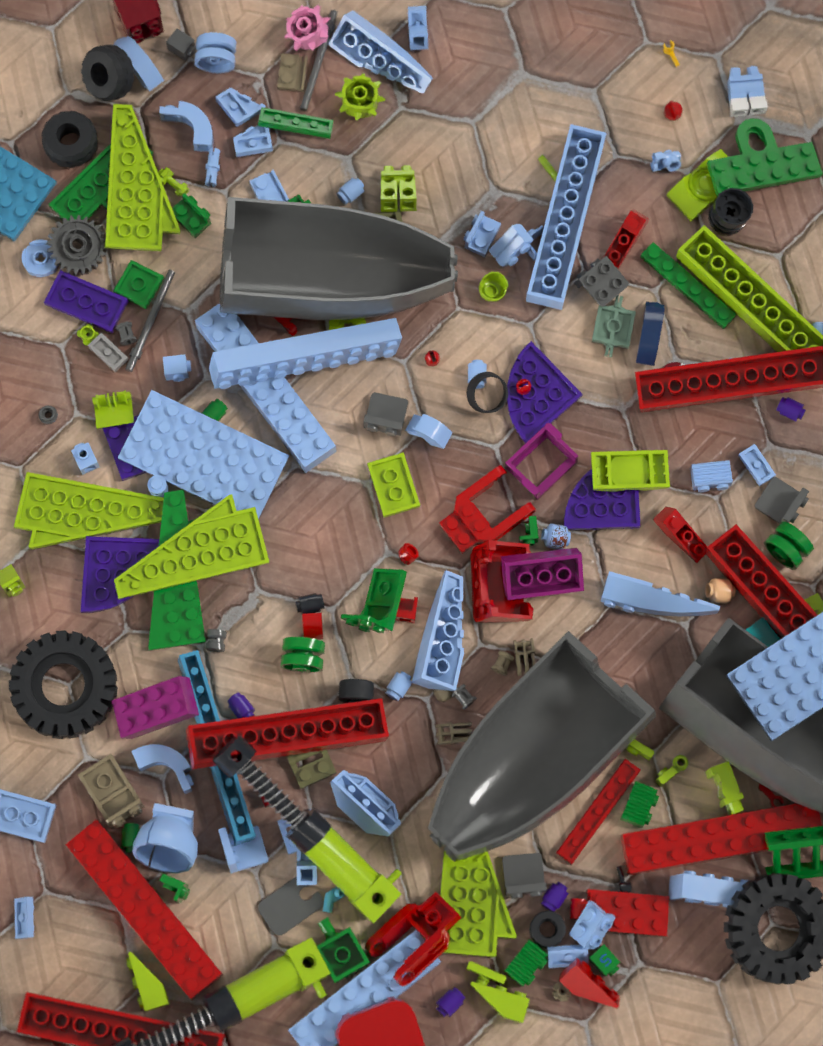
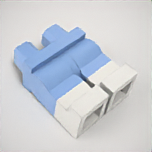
(746, 92)

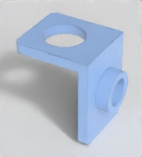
(534, 234)

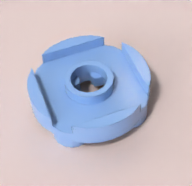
(33, 266)

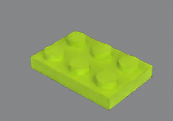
(393, 485)

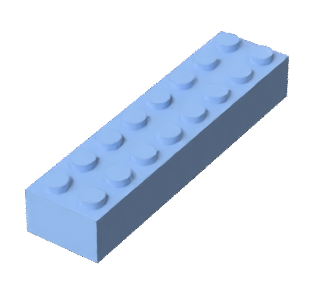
(363, 991)

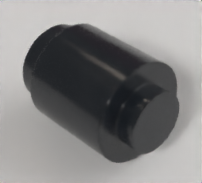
(310, 603)

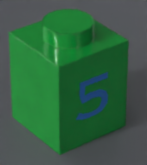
(604, 961)

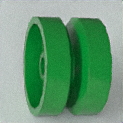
(788, 545)
(302, 654)

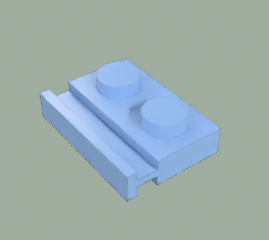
(268, 187)

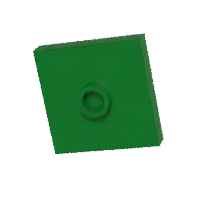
(138, 284)

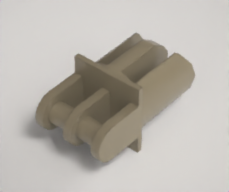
(525, 654)
(453, 733)

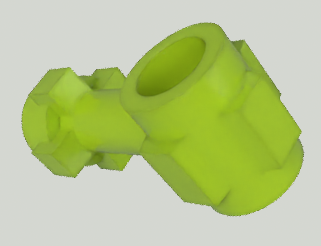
(166, 177)

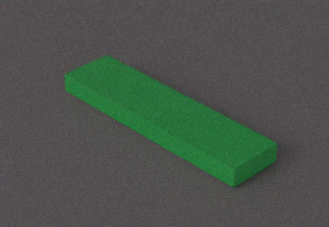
(295, 122)

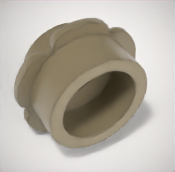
(561, 996)

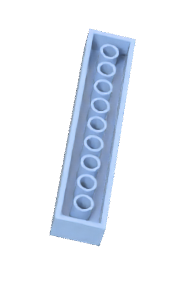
(566, 217)
(304, 353)
(273, 397)

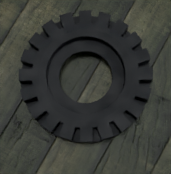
(69, 719)
(743, 933)

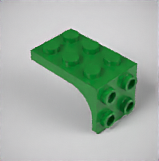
(381, 602)

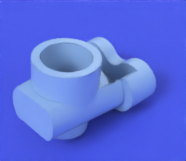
(667, 159)

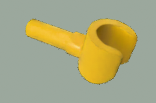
(670, 51)

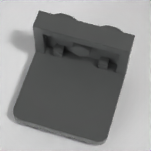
(602, 281)
(386, 414)
(781, 501)
(524, 875)

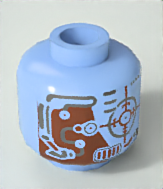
(556, 536)

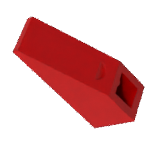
(626, 237)
(681, 533)
(584, 983)

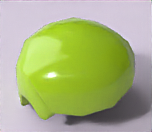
(493, 286)

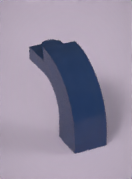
(650, 333)

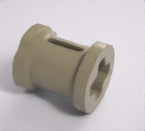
(502, 663)

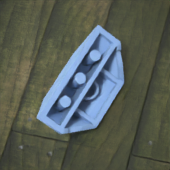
(365, 804)

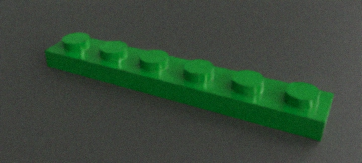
(688, 285)

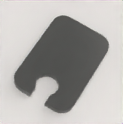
(286, 909)

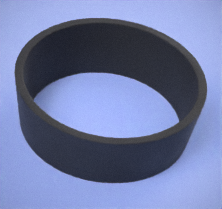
(472, 387)

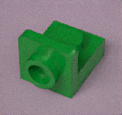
(531, 529)

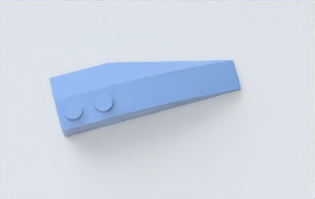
(374, 50)
(640, 596)
(441, 644)

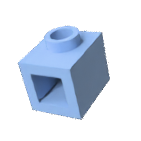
(176, 367)
(85, 458)

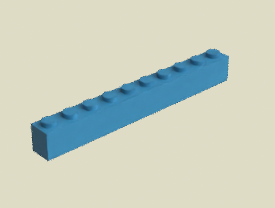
(227, 788)

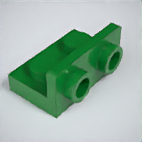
(191, 215)
(175, 885)

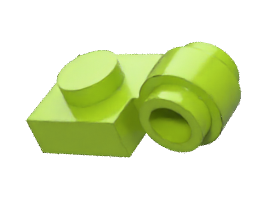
(665, 774)

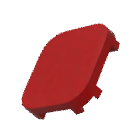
(380, 1025)

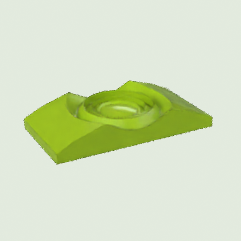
(695, 191)
(630, 470)

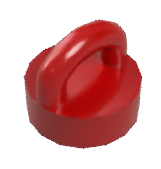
(673, 111)
(408, 553)

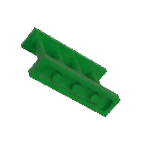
(796, 839)

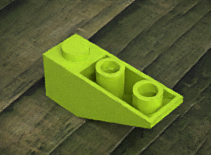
(151, 989)
(506, 1004)

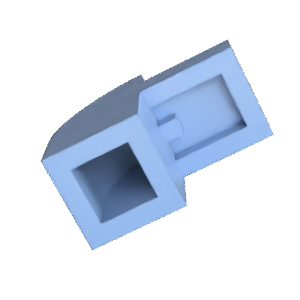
(417, 27)
(429, 429)
(306, 870)

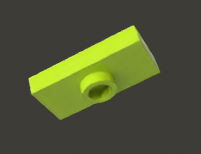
(636, 747)
(486, 974)

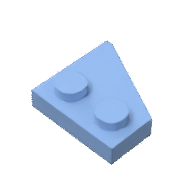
(238, 106)
(253, 141)

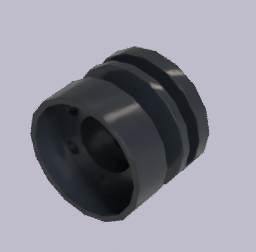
(732, 202)

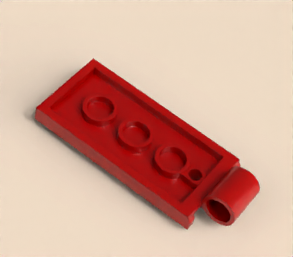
(632, 911)

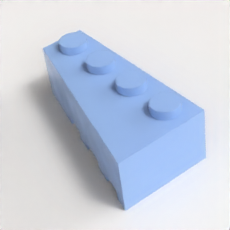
(703, 888)

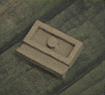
(292, 72)

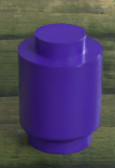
(791, 409)
(240, 706)
(554, 896)
(450, 1002)

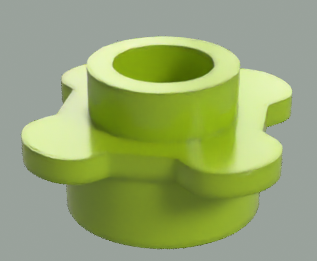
(87, 329)

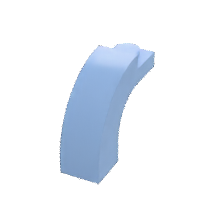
(143, 66)
(195, 118)
(157, 754)

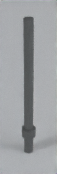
(317, 64)
(136, 352)

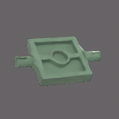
(613, 326)

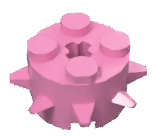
(307, 28)

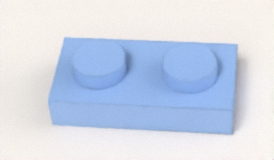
(757, 465)
(24, 917)
(564, 955)

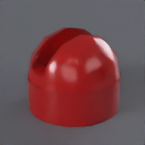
(428, 359)
(525, 389)

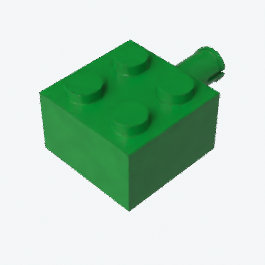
(341, 952)

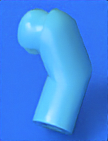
(330, 898)

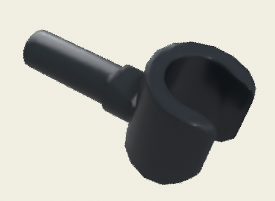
(624, 886)

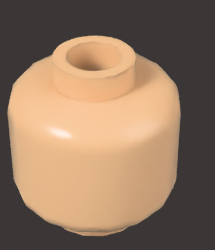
(720, 590)

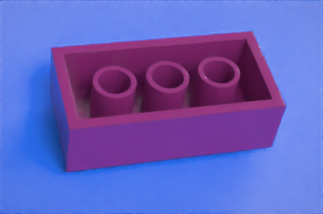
(542, 573)
(155, 707)

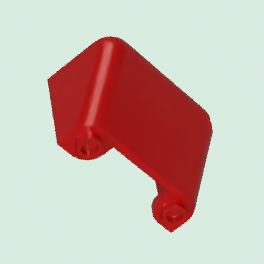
(487, 584)

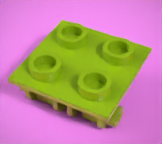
(113, 409)

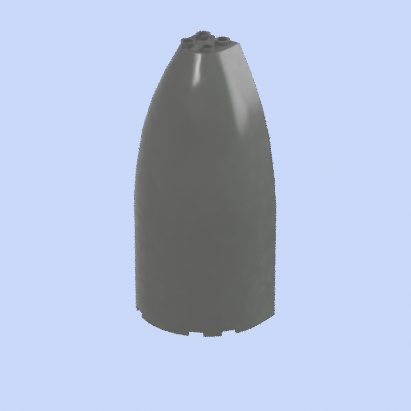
(327, 262)
(717, 715)
(536, 751)

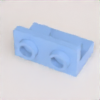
(481, 234)

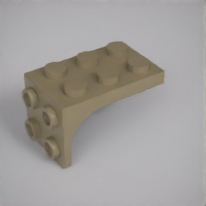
(111, 791)

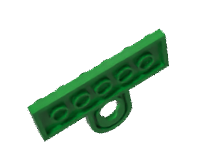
(763, 168)
(87, 190)

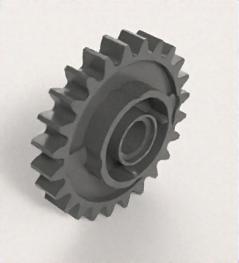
(73, 258)

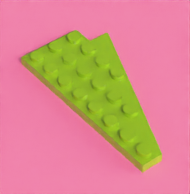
(136, 197)
(70, 510)
(206, 548)
(476, 896)

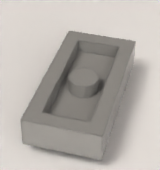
(108, 352)

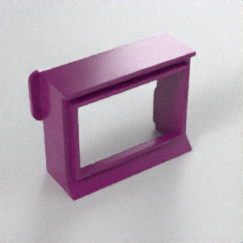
(554, 436)

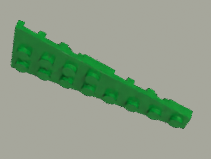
(175, 609)

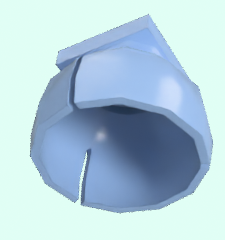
(173, 840)

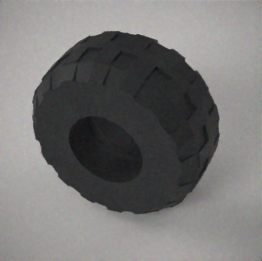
(110, 84)
(63, 124)

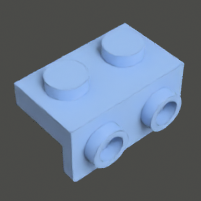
(591, 926)

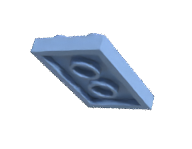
(25, 816)

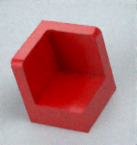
(407, 610)

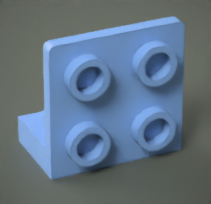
(245, 854)

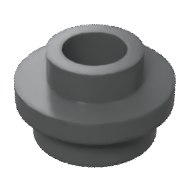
(48, 409)

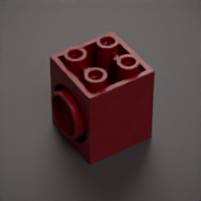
(139, 18)

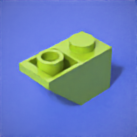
(11, 581)

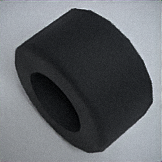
(355, 690)
(547, 916)

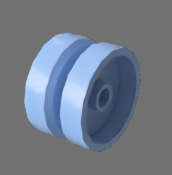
(215, 52)

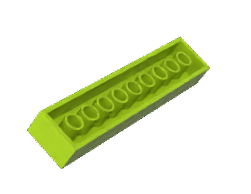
(747, 293)

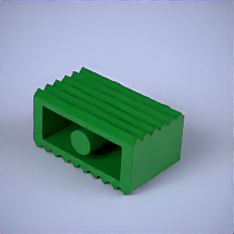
(639, 804)
(526, 963)

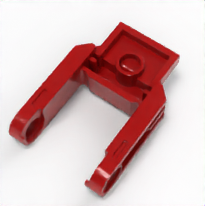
(469, 526)
(431, 921)

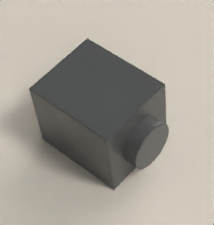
(181, 44)

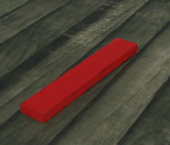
(598, 811)

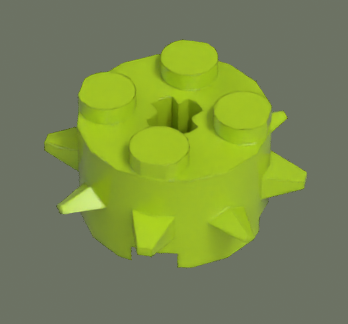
(357, 87)

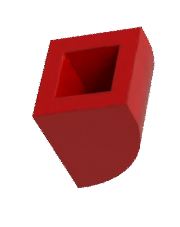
(312, 625)

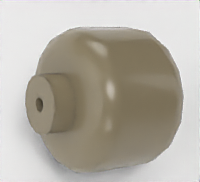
(442, 695)

